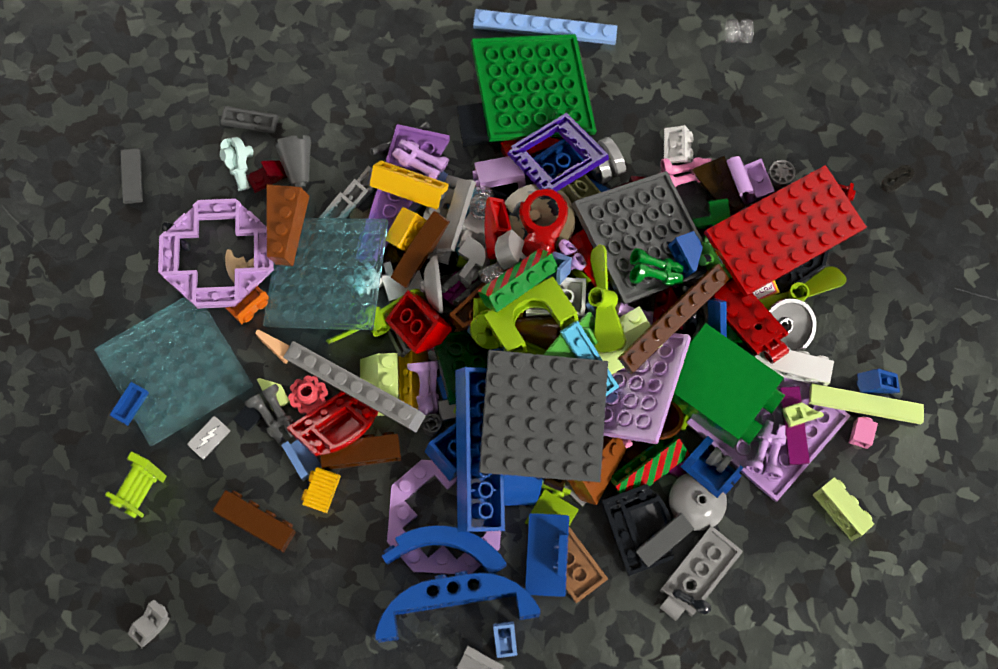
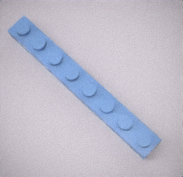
(544, 26)

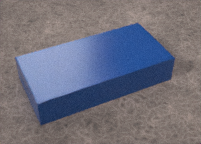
(718, 315)
(129, 403)

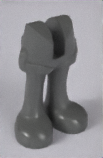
(282, 419)

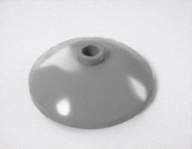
(432, 286)
(798, 320)
(685, 499)

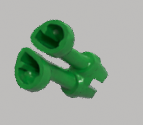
(668, 273)

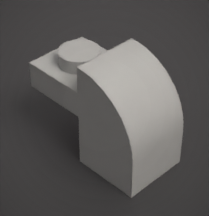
(509, 249)
(477, 259)
(149, 624)

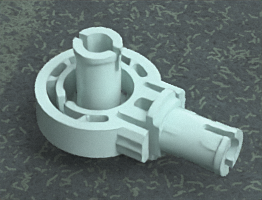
(236, 159)

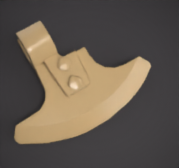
(232, 263)

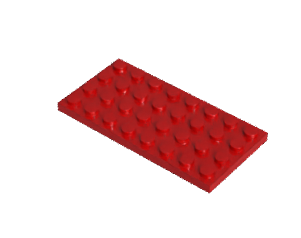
(784, 230)

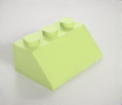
(634, 325)
(382, 372)
(844, 509)

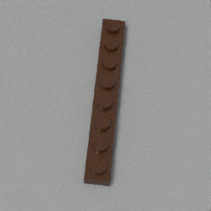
(673, 319)

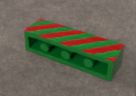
(518, 280)
(650, 464)

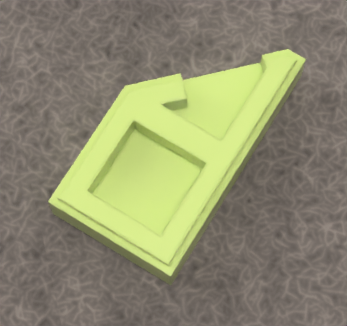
(281, 395)
(799, 414)

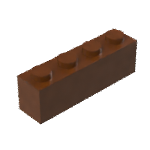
(365, 451)
(254, 521)

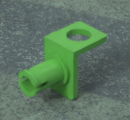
(588, 325)

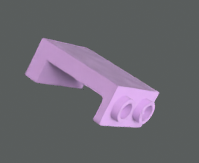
(498, 173)

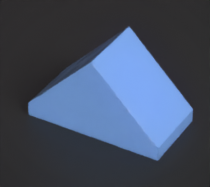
(505, 639)

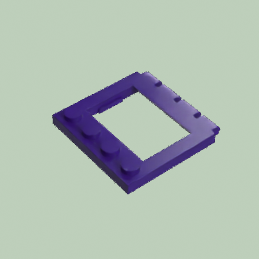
(575, 136)

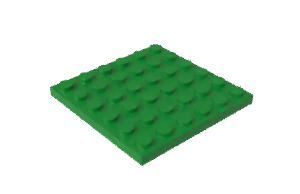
(530, 84)

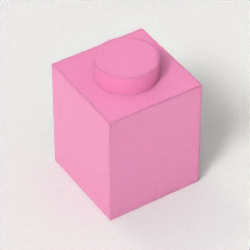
(863, 432)

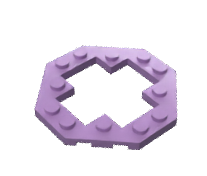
(188, 227)
(402, 514)

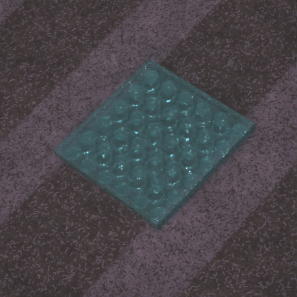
(331, 278)
(181, 365)

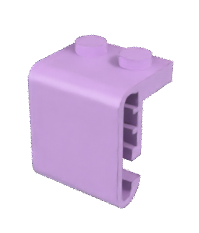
(750, 179)

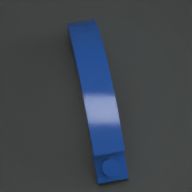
(447, 536)

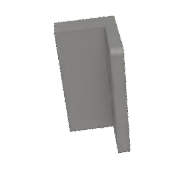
(475, 660)

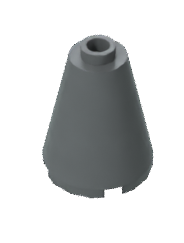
(295, 158)

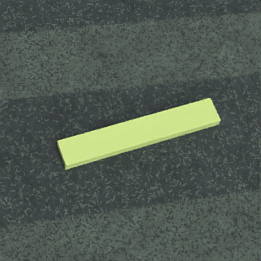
(866, 404)

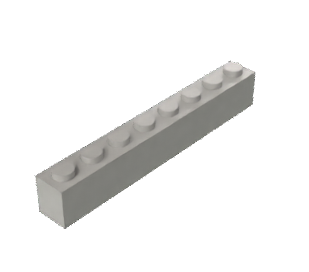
(355, 386)

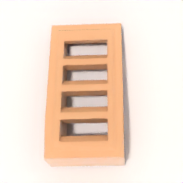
(276, 346)

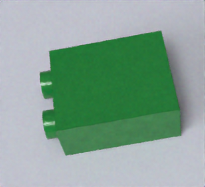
(725, 387)

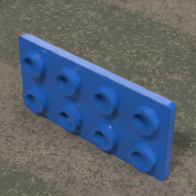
(547, 554)

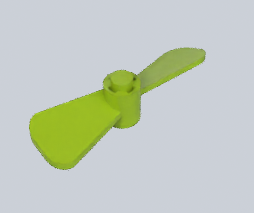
(825, 280)
(607, 323)
(380, 325)

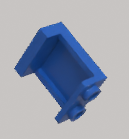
(707, 475)

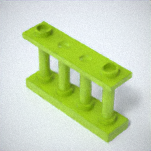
(136, 485)

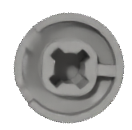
(781, 174)

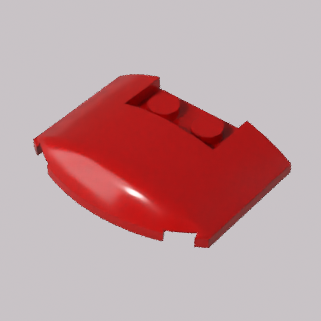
(333, 424)

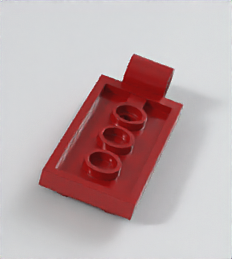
(745, 314)

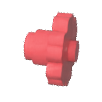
(307, 394)

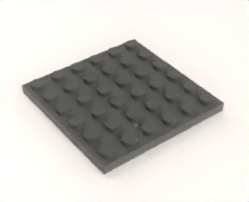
(634, 216)
(543, 416)

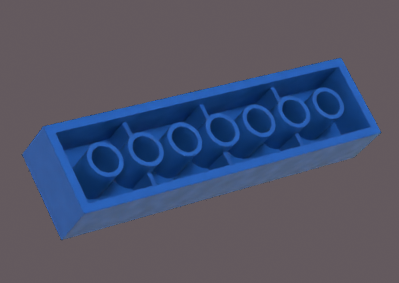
(478, 494)

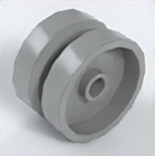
(613, 167)

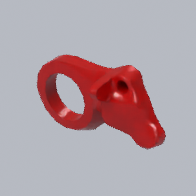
(540, 236)

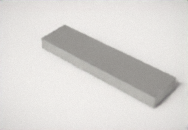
(456, 214)

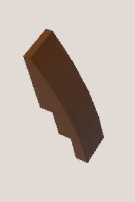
(420, 248)

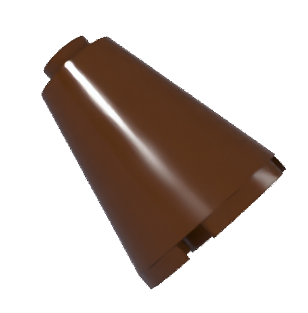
(538, 330)

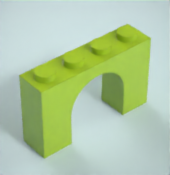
(545, 295)

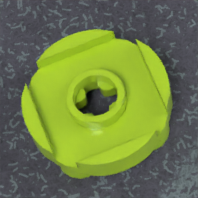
(479, 335)

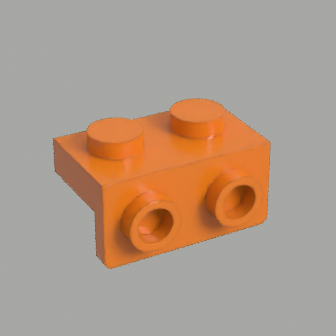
(249, 305)

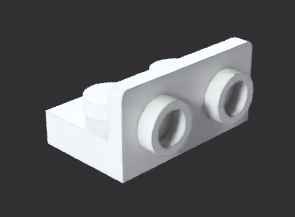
(678, 144)

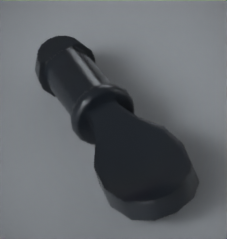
(185, 246)
(700, 605)

